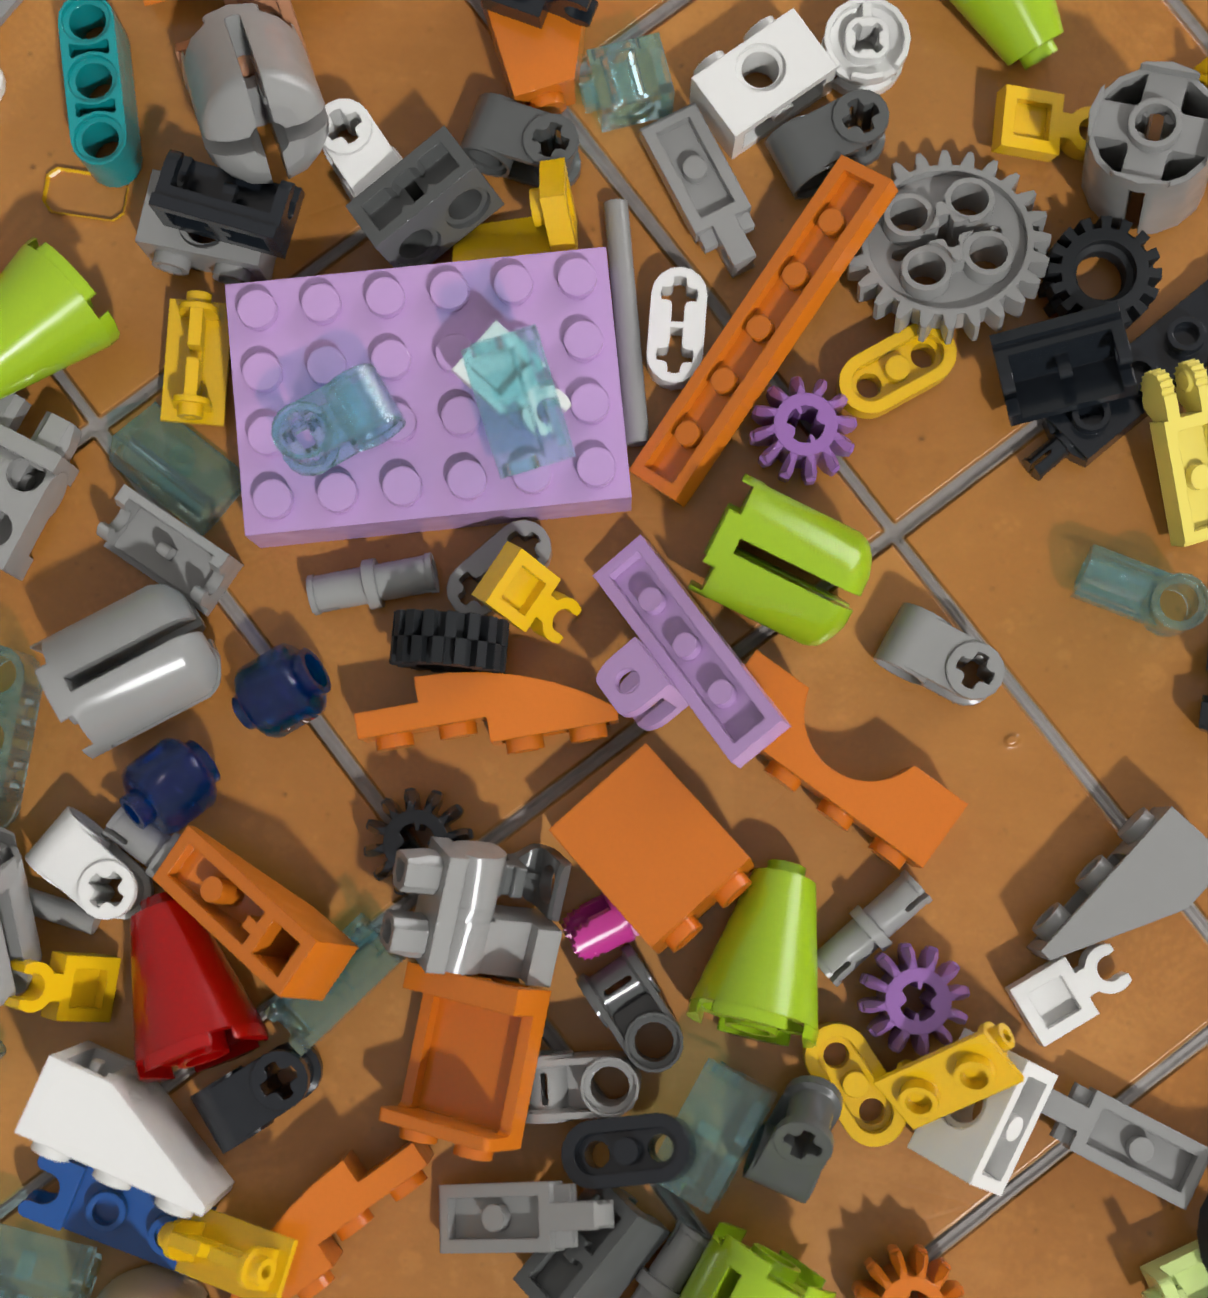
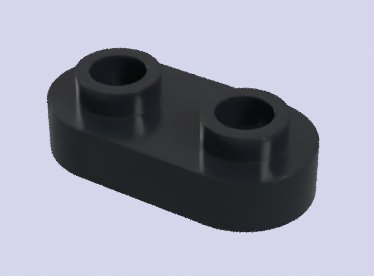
(631, 1150)

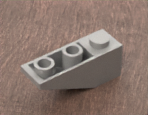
(1145, 879)

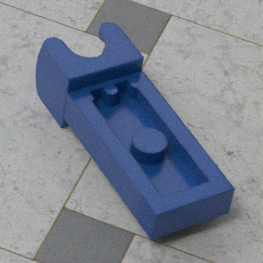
(99, 1212)

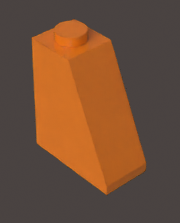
(538, 63)

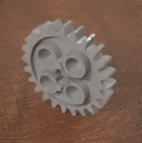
(949, 245)

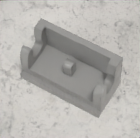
(168, 550)

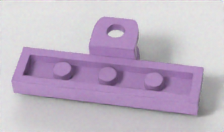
(680, 660)

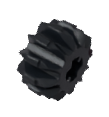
(396, 832)

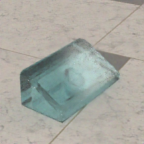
(176, 468)

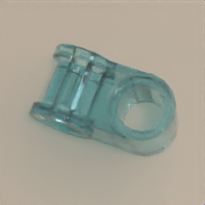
(343, 417)

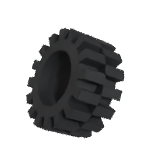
(1110, 243)
(448, 641)

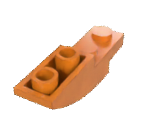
(514, 706)
(341, 1204)

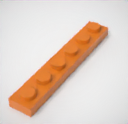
(763, 329)

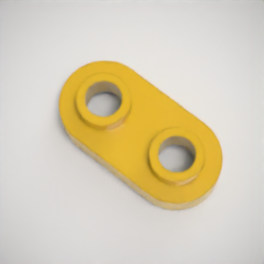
(894, 372)
(856, 1083)

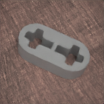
(481, 560)

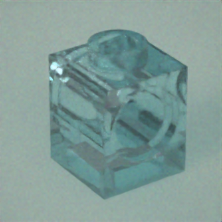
(627, 82)

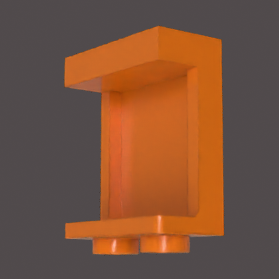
(654, 851)
(470, 1062)

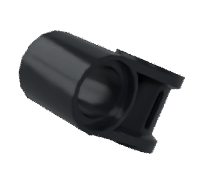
(254, 1096)

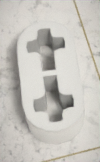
(661, 326)

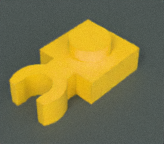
(1034, 126)
(524, 592)
(70, 988)

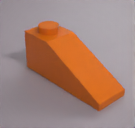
(255, 917)

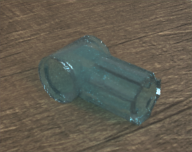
(1136, 589)

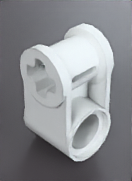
(364, 159)
(84, 863)

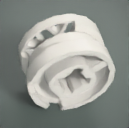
(867, 45)

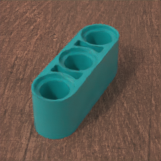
(90, 65)

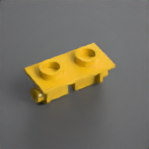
(196, 361)
(952, 1076)
(229, 1253)

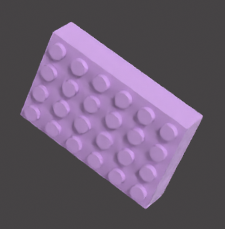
(412, 328)

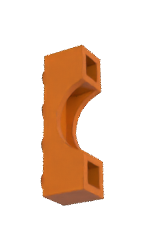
(901, 813)

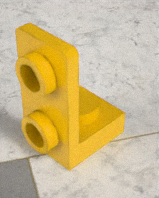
(547, 230)

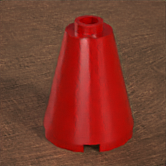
(185, 995)

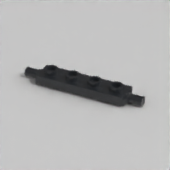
(1091, 430)

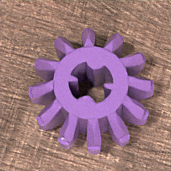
(825, 426)
(936, 998)

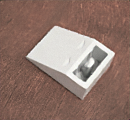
(123, 1128)

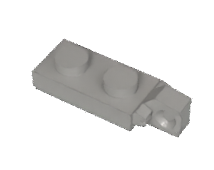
(702, 185)
(1127, 1143)
(516, 1217)

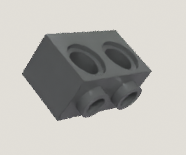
(425, 203)

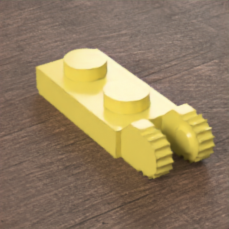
(1181, 447)

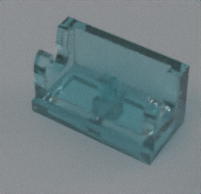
(517, 401)
(313, 1019)
(724, 1117)
(45, 1265)

